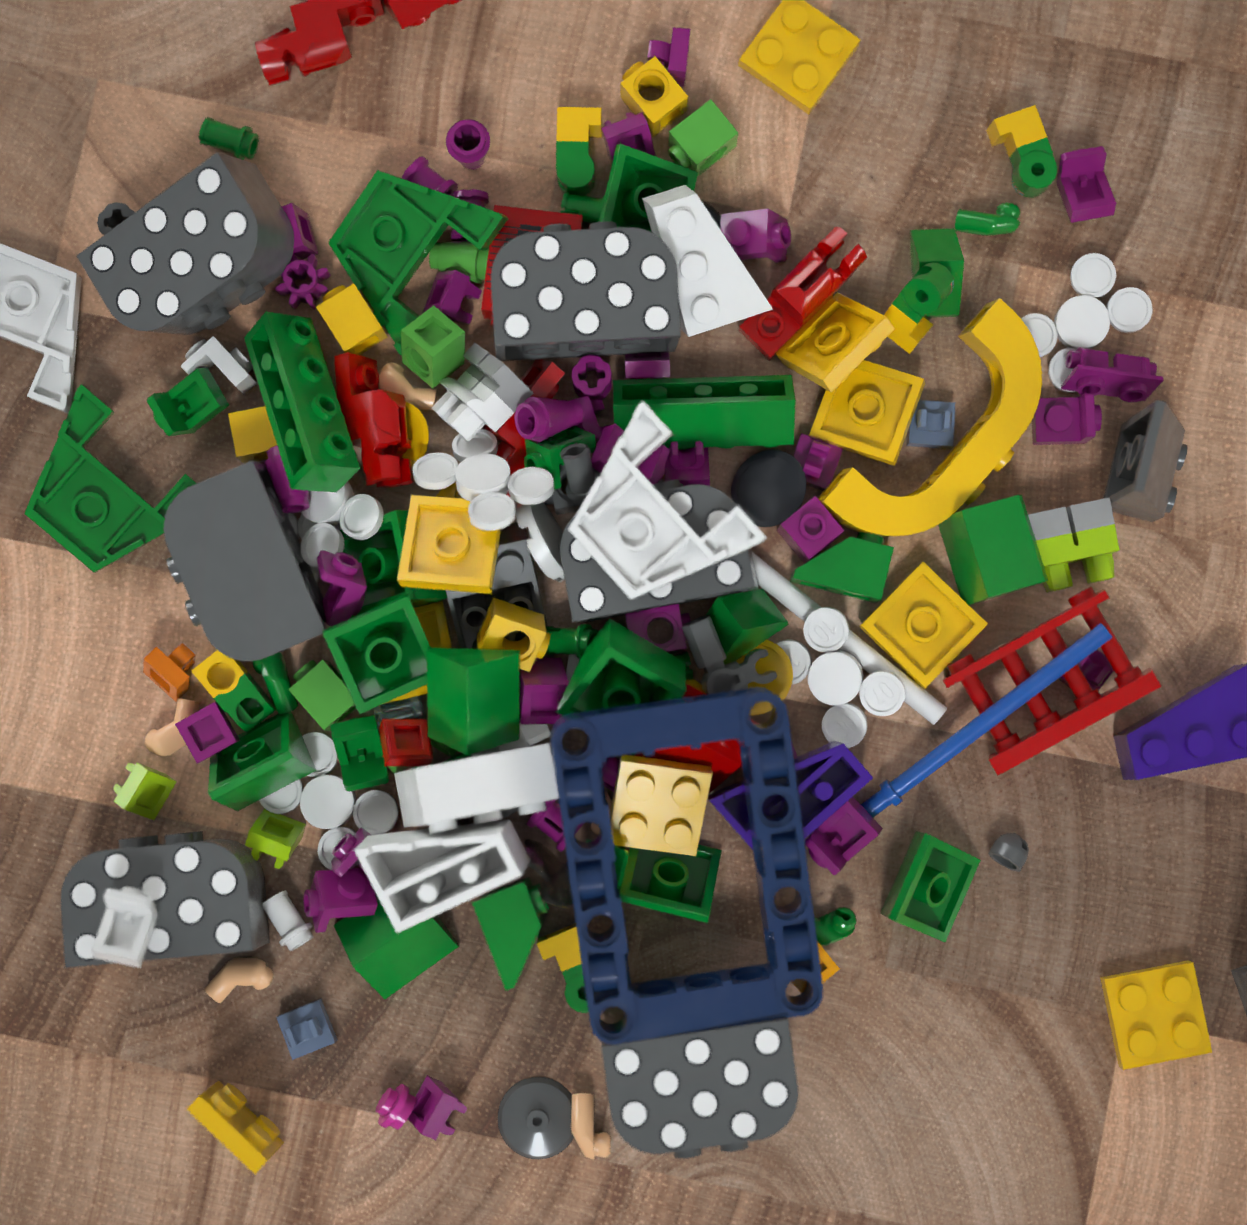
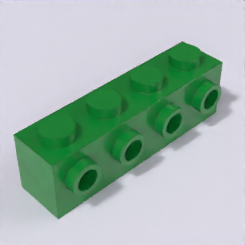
(301, 403)
(714, 409)

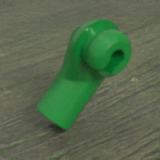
(988, 224)
(277, 681)
(835, 926)

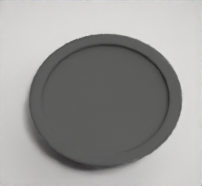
(536, 1118)

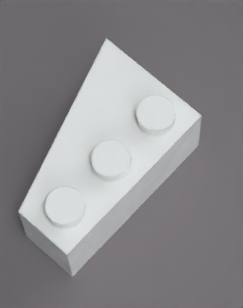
(710, 275)
(477, 788)
(432, 872)

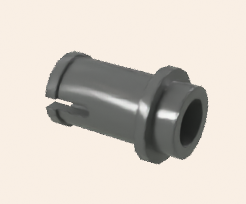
(578, 472)

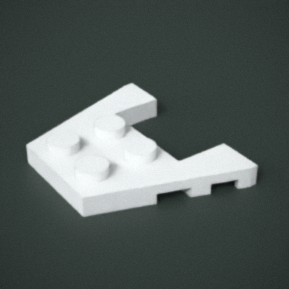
(41, 314)
(637, 531)

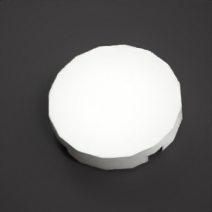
(544, 538)

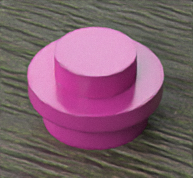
(395, 1107)

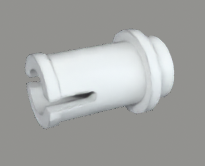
(287, 921)

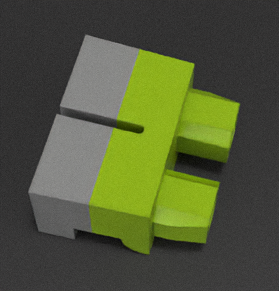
(1074, 535)

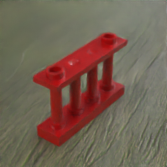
(1089, 703)

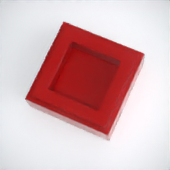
(405, 742)

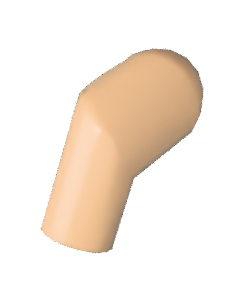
(394, 380)
(168, 738)
(239, 973)
(582, 1127)

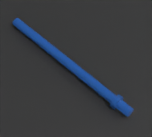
(893, 791)

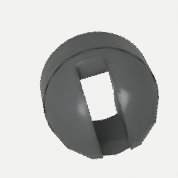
(1010, 851)

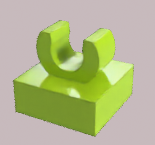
(144, 790)
(275, 836)

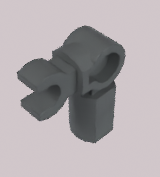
(710, 655)

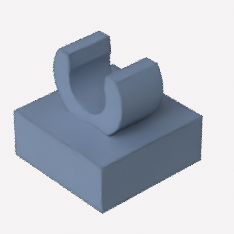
(932, 425)
(306, 1029)

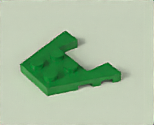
(393, 233)
(85, 501)

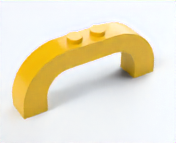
(1016, 386)

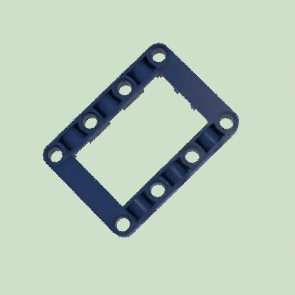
(779, 854)

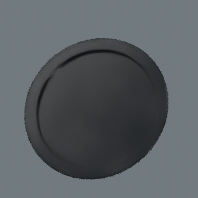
(769, 487)

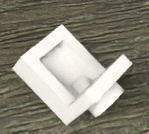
(232, 364)
(125, 926)

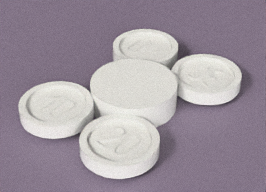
(1084, 319)
(484, 480)
(358, 516)
(838, 678)
(329, 805)

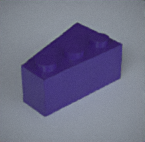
(1190, 732)
(824, 783)

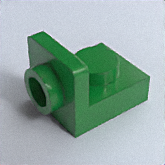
(547, 452)

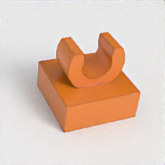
(170, 670)

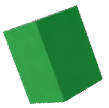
(636, 177)
(992, 550)
(380, 653)
(473, 697)
(259, 763)
(672, 881)
(930, 886)
(392, 958)

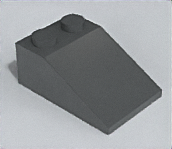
(1146, 463)

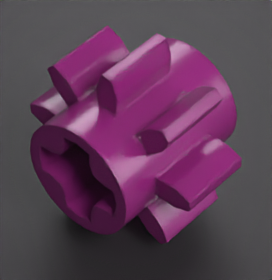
(305, 293)

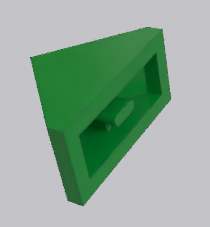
(943, 248)
(745, 621)

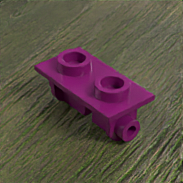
(1129, 378)

